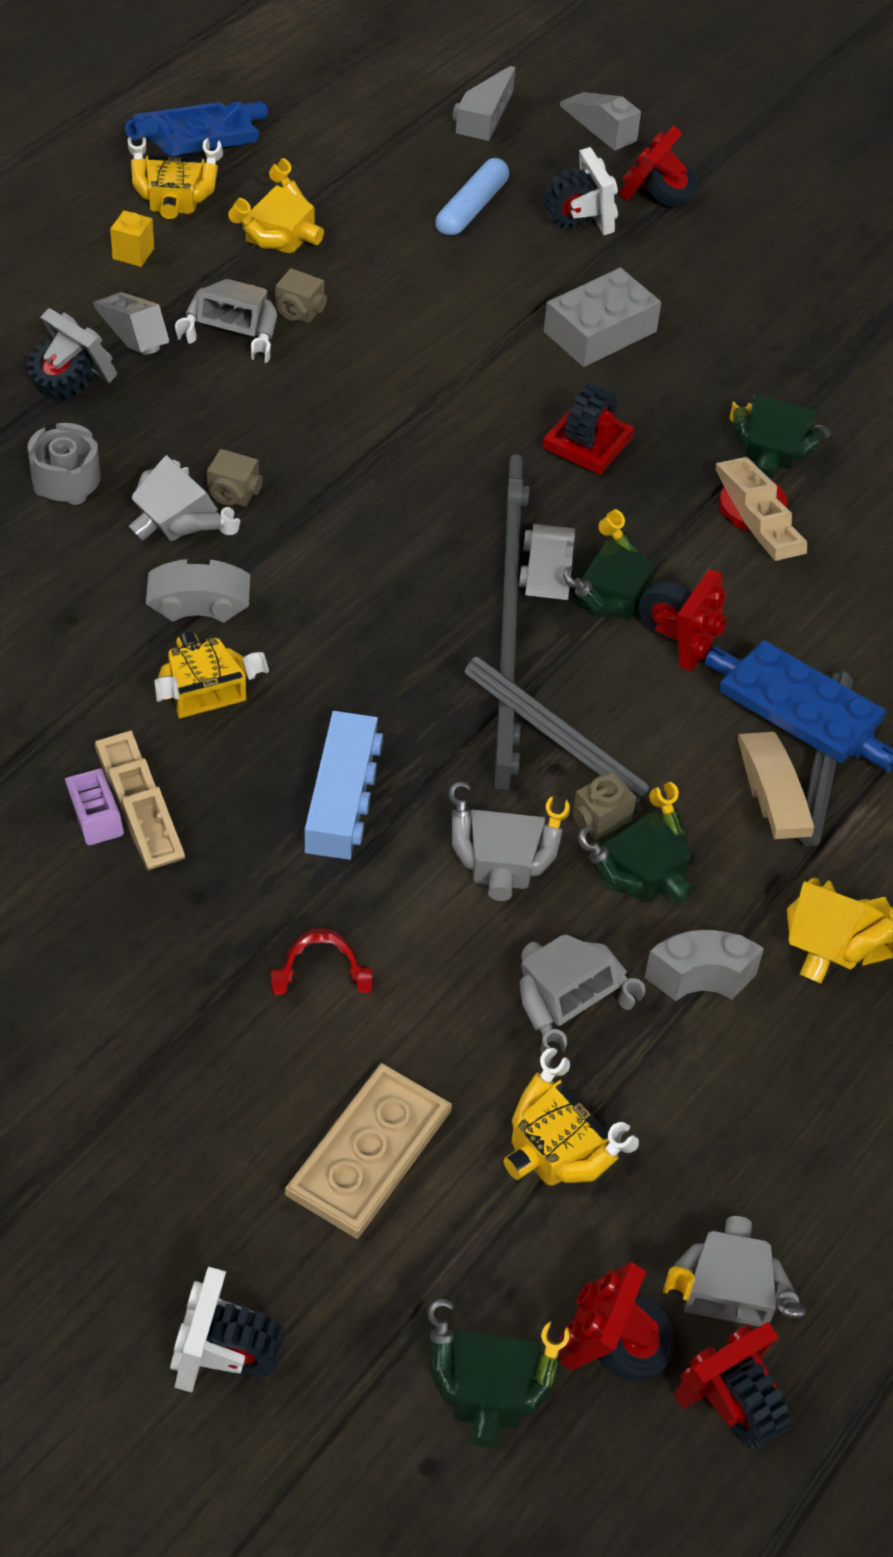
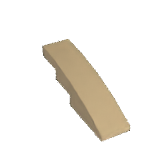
(760, 509)
(776, 785)
(139, 800)

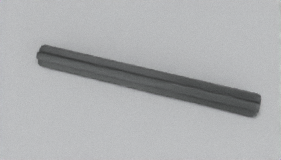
(553, 726)
(821, 781)

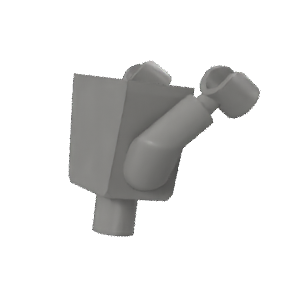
(567, 980)

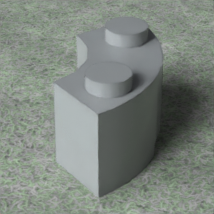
(549, 555)
(198, 589)
(703, 962)

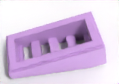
(94, 808)

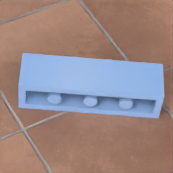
(342, 784)

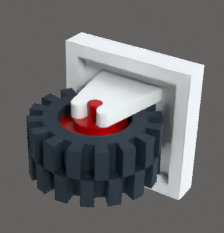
(583, 195)
(223, 1336)

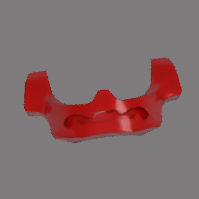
(283, 976)

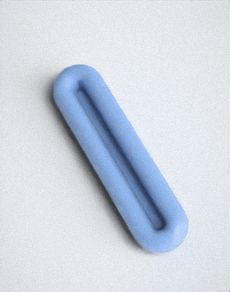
(472, 197)

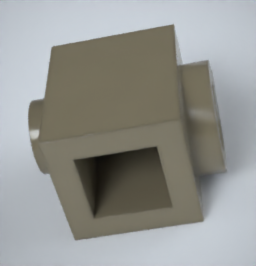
(299, 296)
(233, 478)
(604, 805)

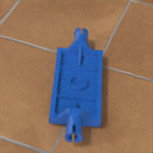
(186, 128)
(803, 702)

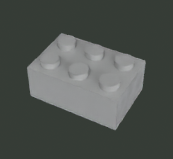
(602, 316)

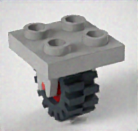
(69, 359)

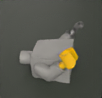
(504, 847)
(734, 1278)

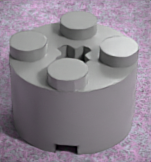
(64, 463)

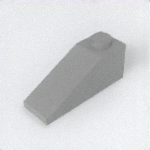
(484, 105)
(606, 116)
(134, 321)

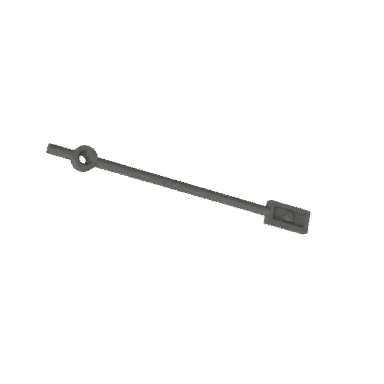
(507, 731)

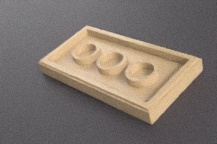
(368, 1150)

